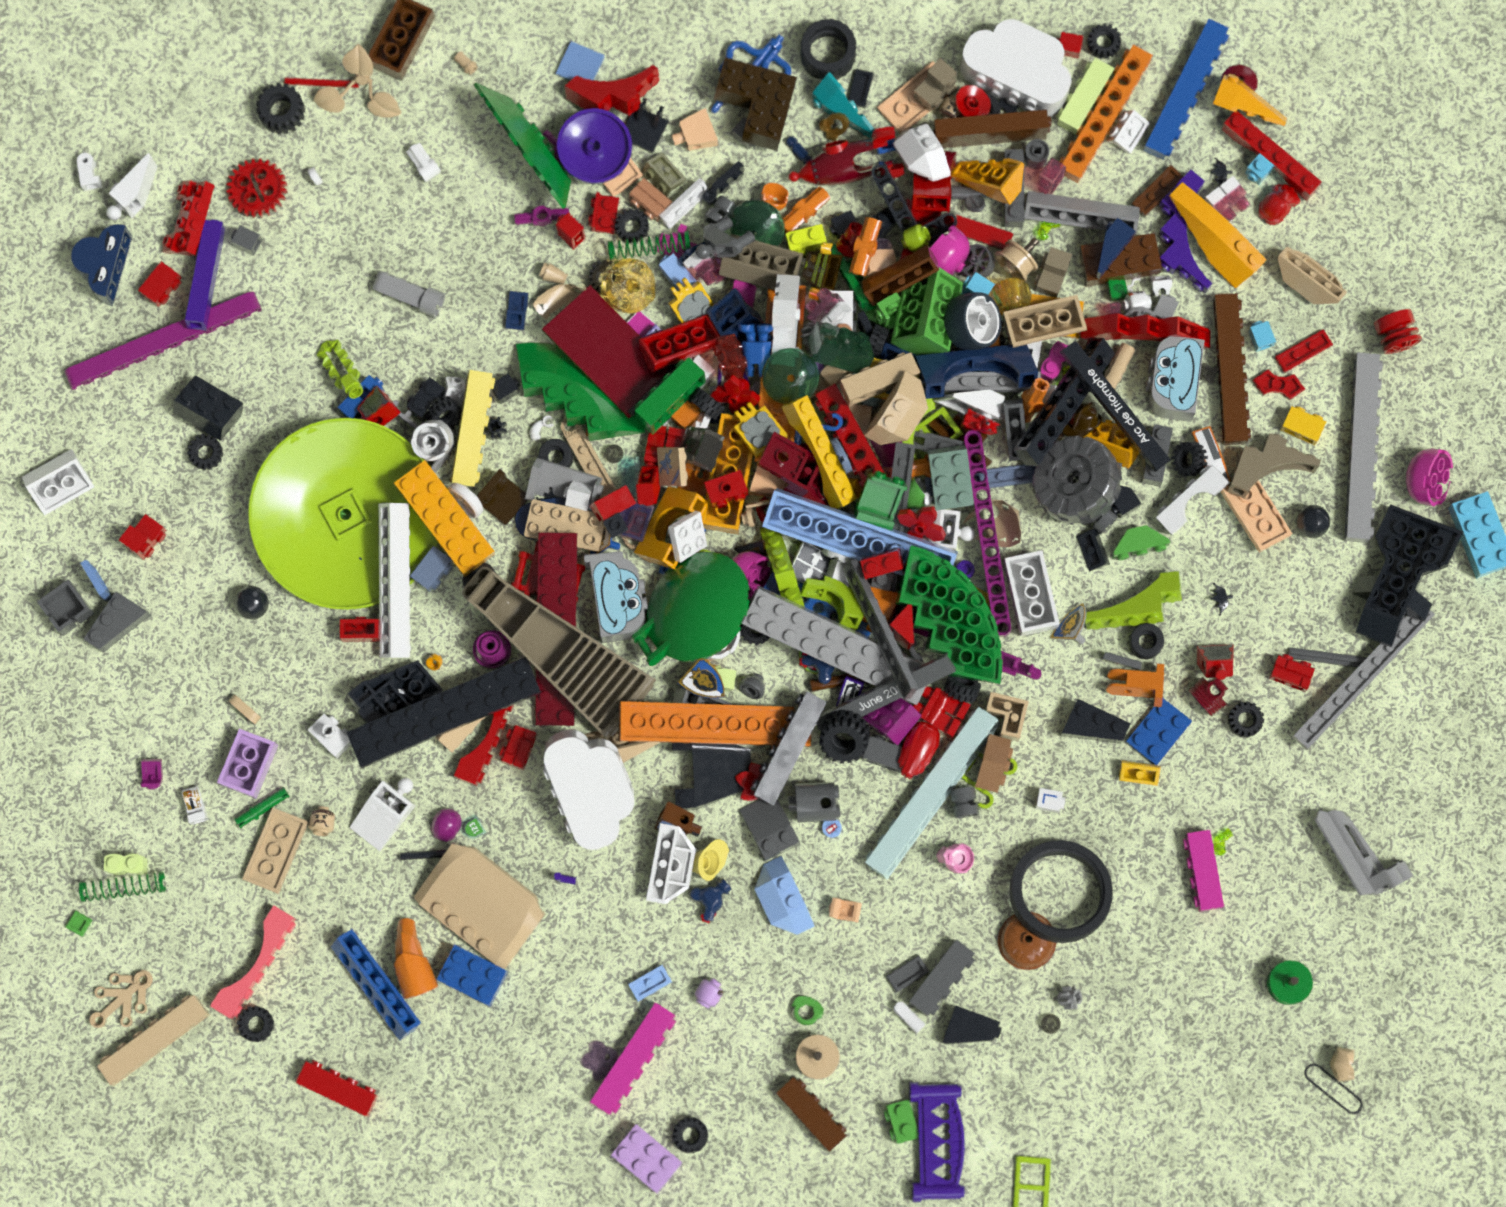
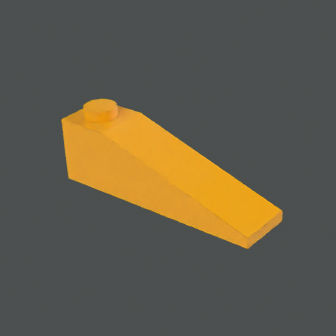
(994, 179)
(1116, 441)

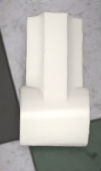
(425, 166)

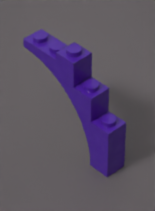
(1175, 232)

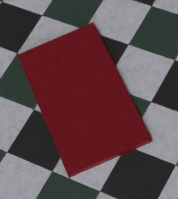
(603, 348)

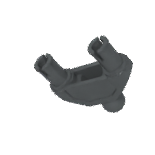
(720, 243)

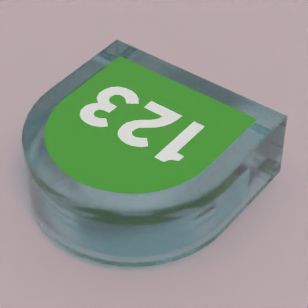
(473, 828)

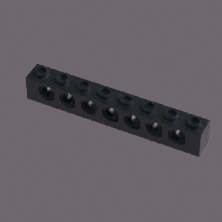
(1060, 407)

